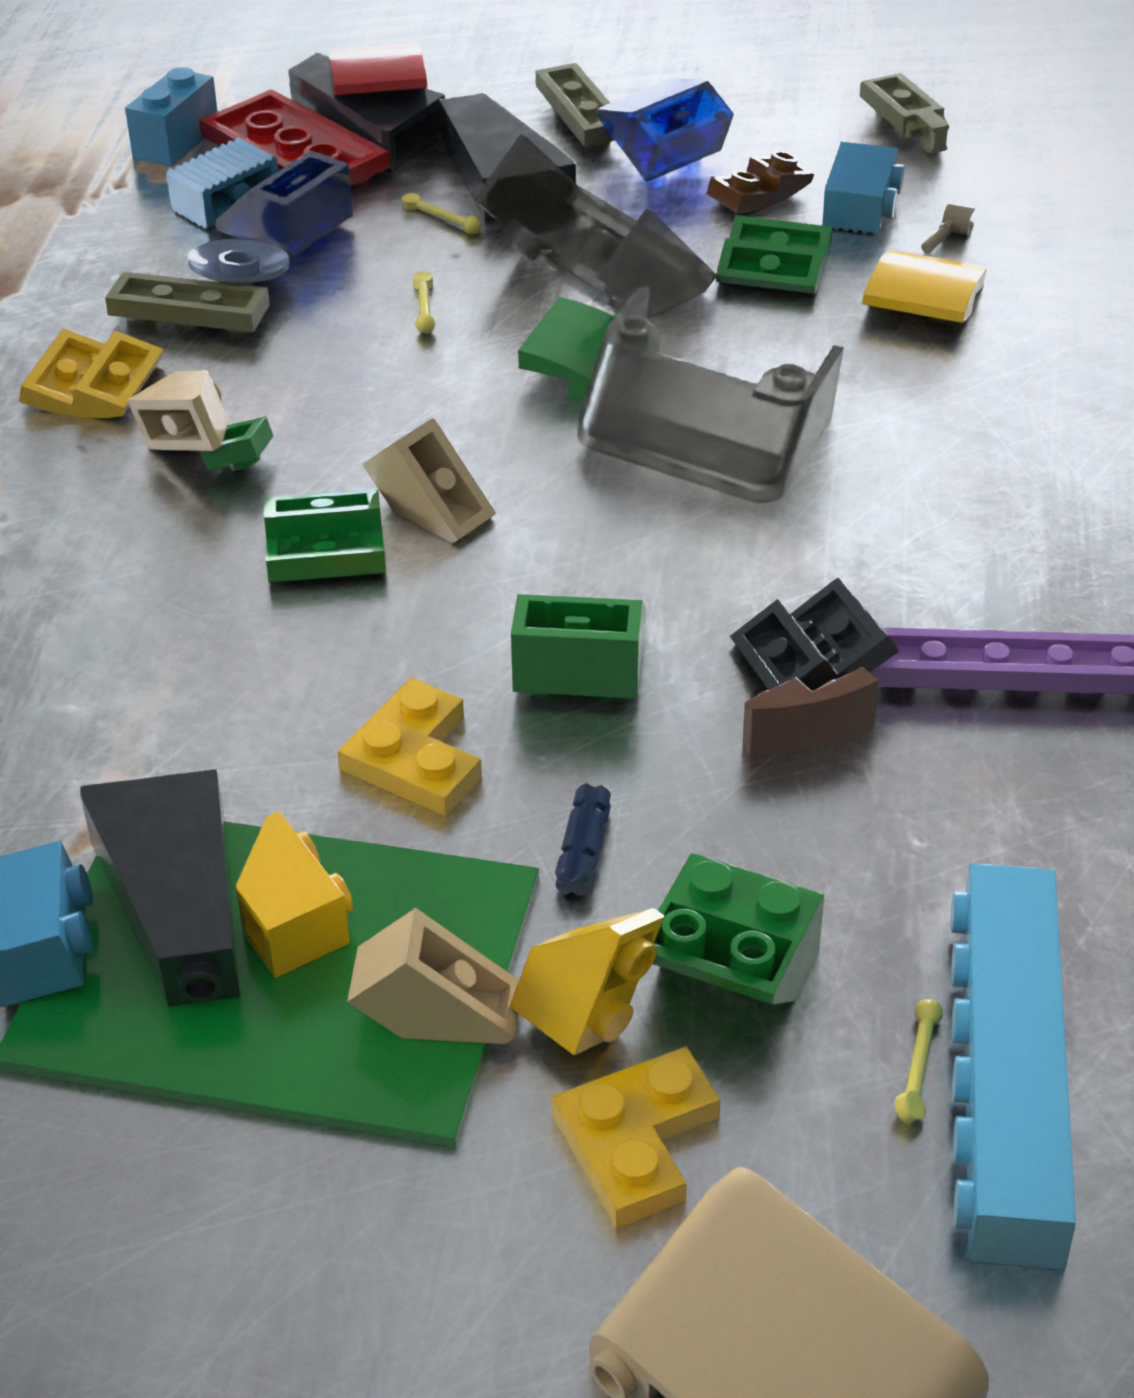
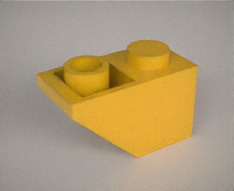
(289, 900)
(584, 980)

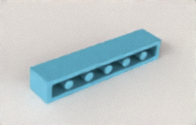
(1012, 1070)

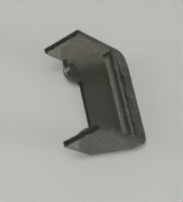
(589, 235)
(699, 420)

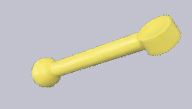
(412, 201)
(422, 282)
(910, 1104)

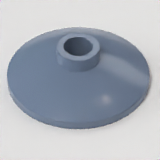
(238, 261)

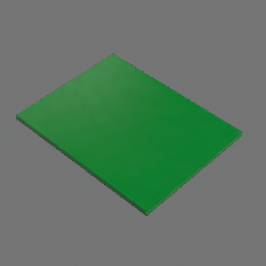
(292, 1039)

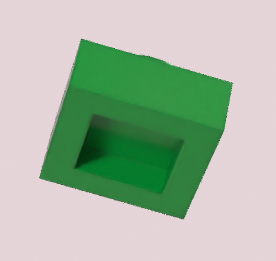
(241, 445)

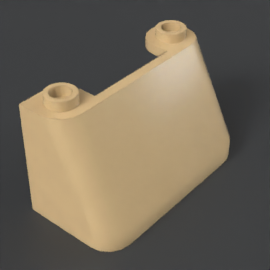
(773, 1307)

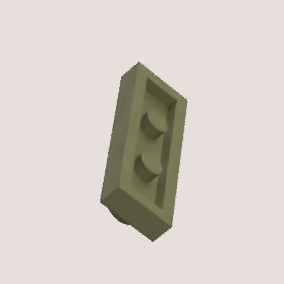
(575, 101)
(187, 302)

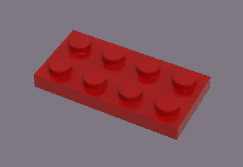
(291, 131)

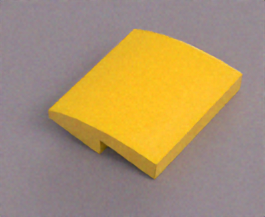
(924, 285)
(88, 376)

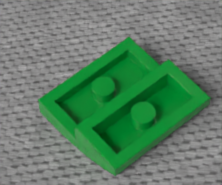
(775, 254)
(566, 344)
(323, 535)

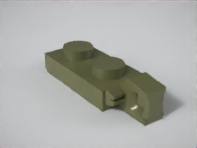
(908, 109)

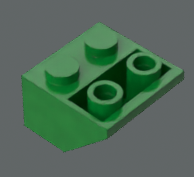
(577, 645)
(739, 930)

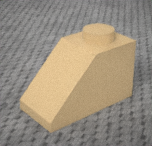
(181, 412)
(429, 483)
(432, 985)

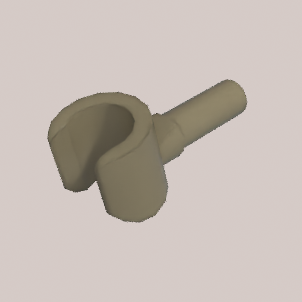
(955, 220)

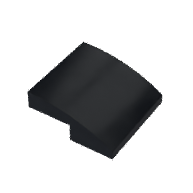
(814, 642)

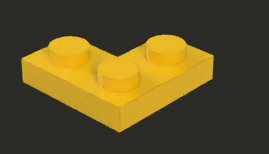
(405, 753)
(620, 1127)

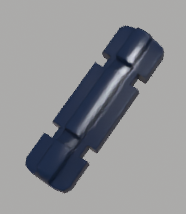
(583, 839)

